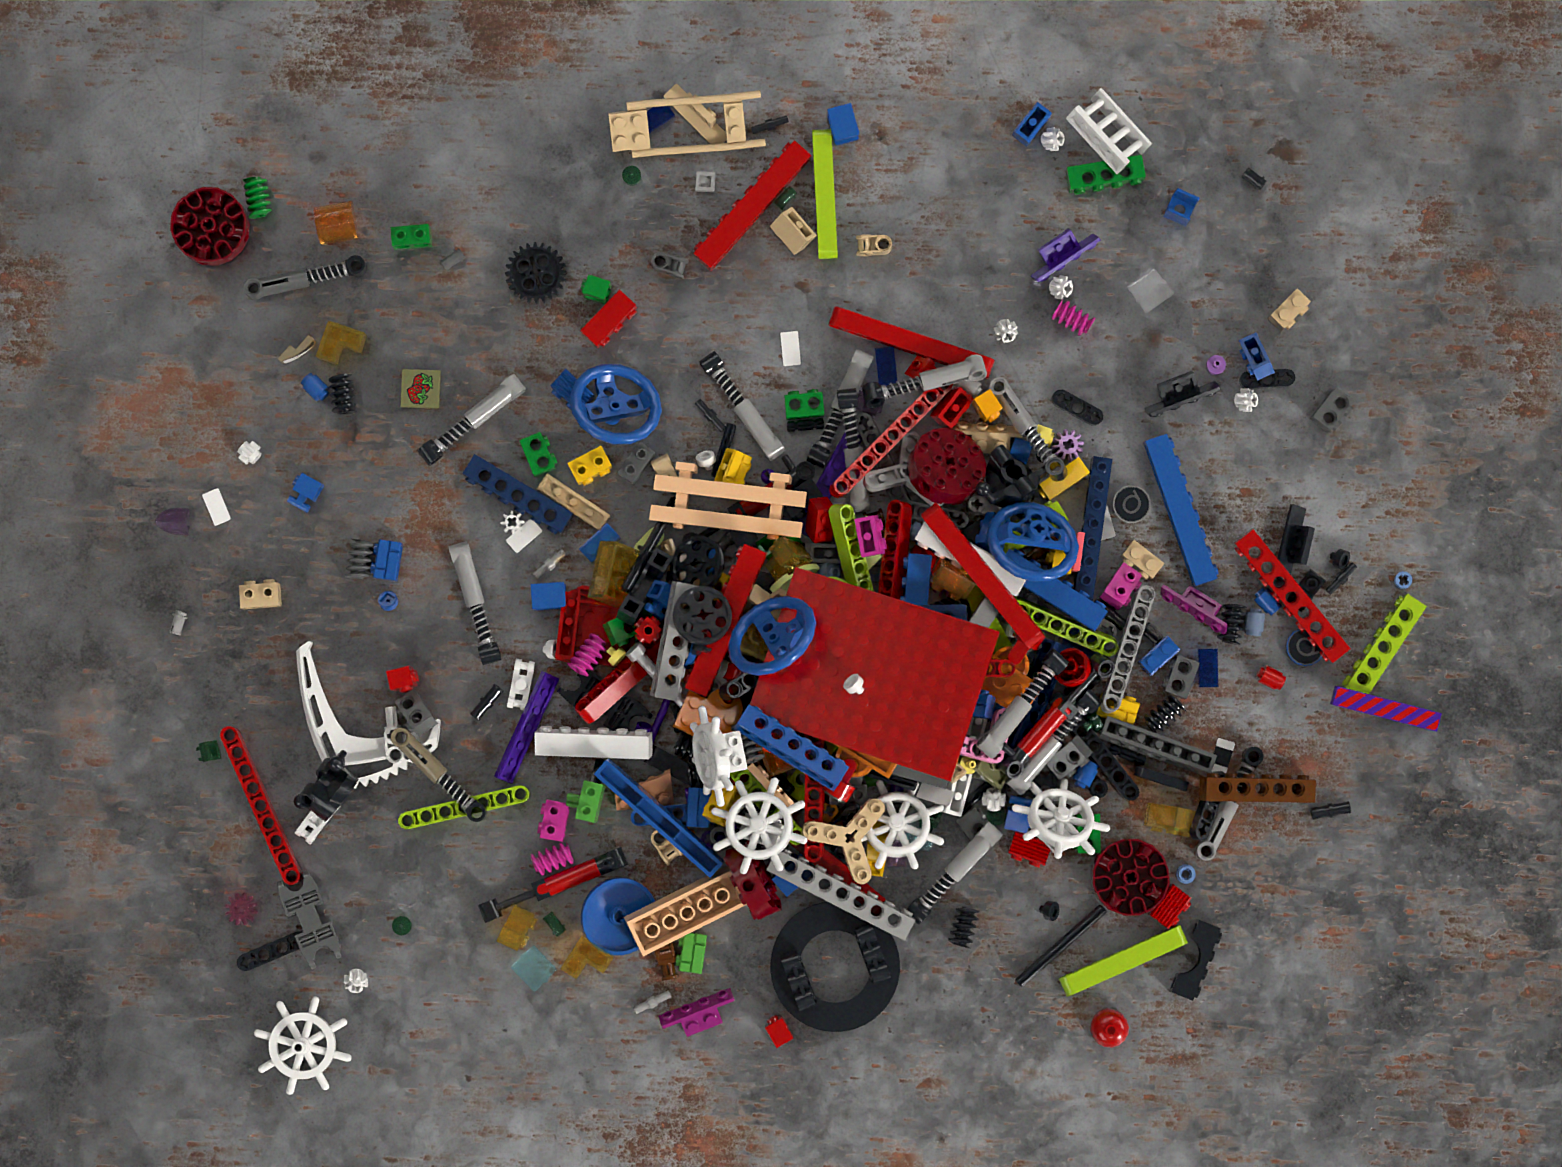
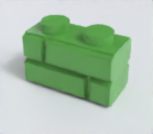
(692, 952)

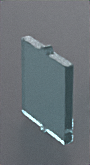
(534, 968)

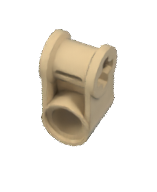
(871, 245)
(664, 466)
(665, 848)

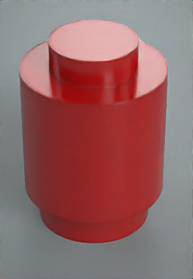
(1270, 677)

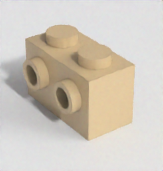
(793, 230)
(1288, 310)
(1142, 560)
(260, 595)

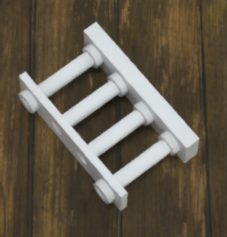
(1099, 140)

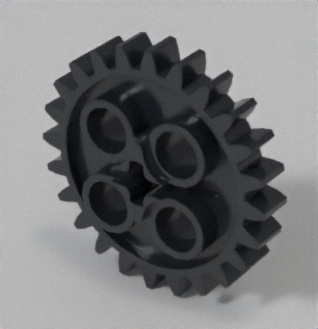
(519, 278)

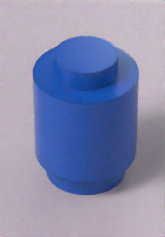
(315, 387)
(1267, 601)
(1085, 775)

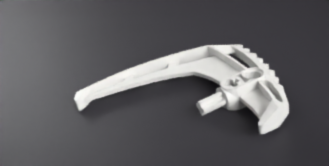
(358, 749)

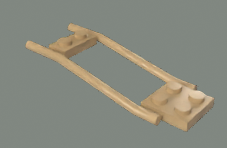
(631, 131)

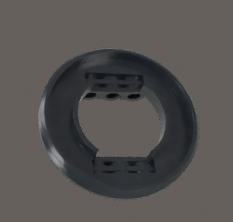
(793, 984)

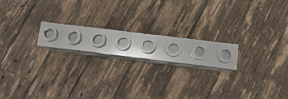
(899, 929)

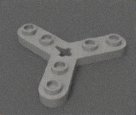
(895, 475)

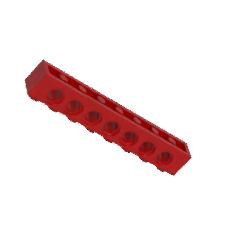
(1338, 646)

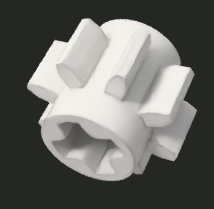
(1052, 139)
(1061, 287)
(1005, 330)
(1246, 400)
(249, 452)
(513, 517)
(993, 799)
(355, 980)

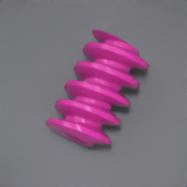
(1073, 318)
(587, 655)
(552, 859)

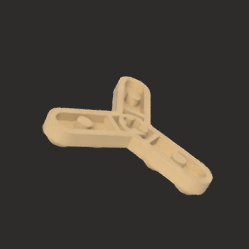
(854, 850)

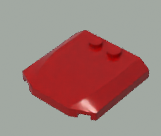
(579, 619)

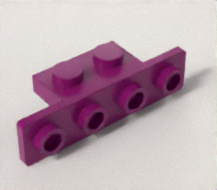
(1197, 604)
(698, 1014)

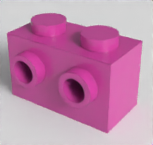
(870, 536)
(1121, 586)
(554, 820)

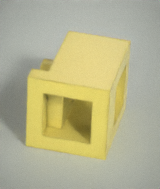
(1046, 433)

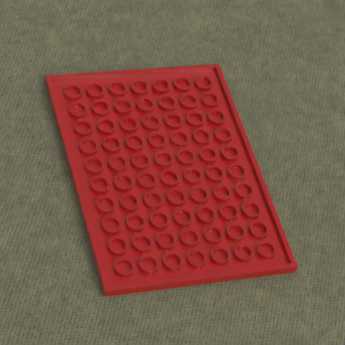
(916, 671)

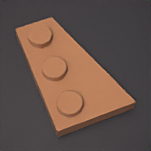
(658, 787)

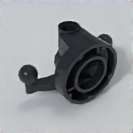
(1003, 490)
(329, 790)

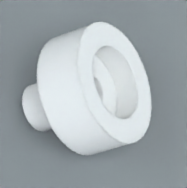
(706, 459)
(550, 648)
(854, 684)

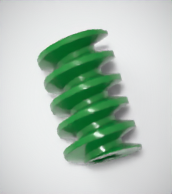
(256, 197)

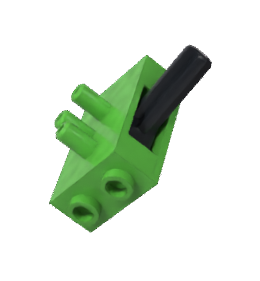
(591, 797)

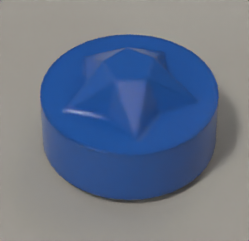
(388, 600)

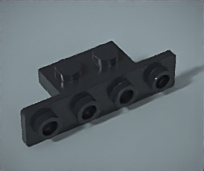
(1180, 391)
(1295, 539)

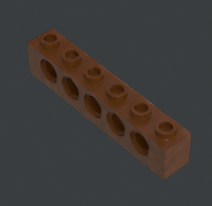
(1304, 792)

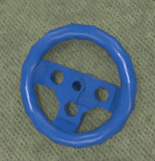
(615, 407)
(1033, 533)
(783, 645)

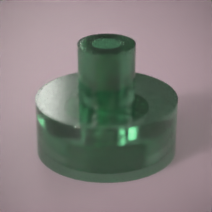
(634, 179)
(1093, 722)
(990, 815)
(405, 921)

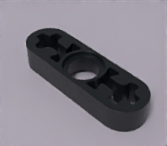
(1281, 383)
(1087, 419)
(1161, 778)

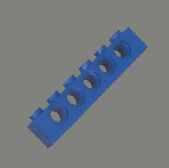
(795, 757)

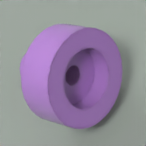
(1215, 369)

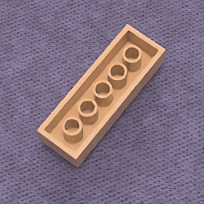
(683, 911)

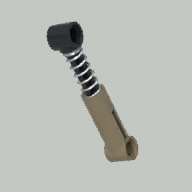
(437, 773)

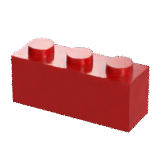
(609, 319)

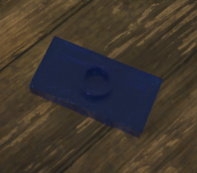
(658, 116)
(886, 365)
(1208, 668)

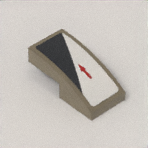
(292, 354)

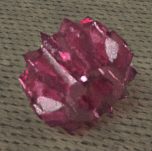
(243, 915)

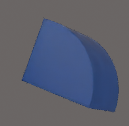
(1021, 450)

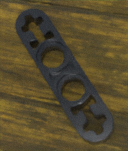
(1200, 826)
(273, 952)

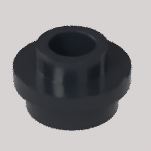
(1104, 786)

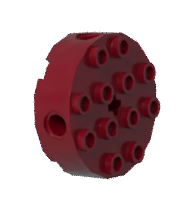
(204, 208)
(946, 466)
(1148, 871)
(755, 886)

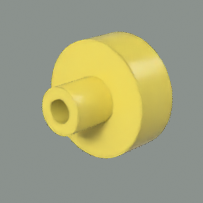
(616, 656)
(967, 763)

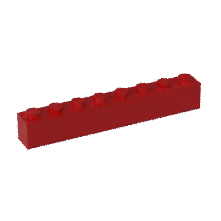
(752, 205)
(736, 592)

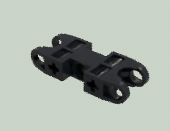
(633, 708)

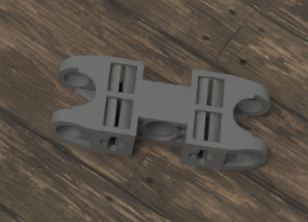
(314, 933)

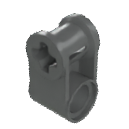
(670, 265)

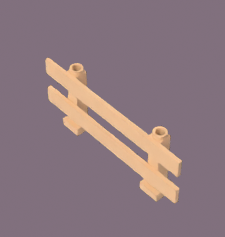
(685, 485)

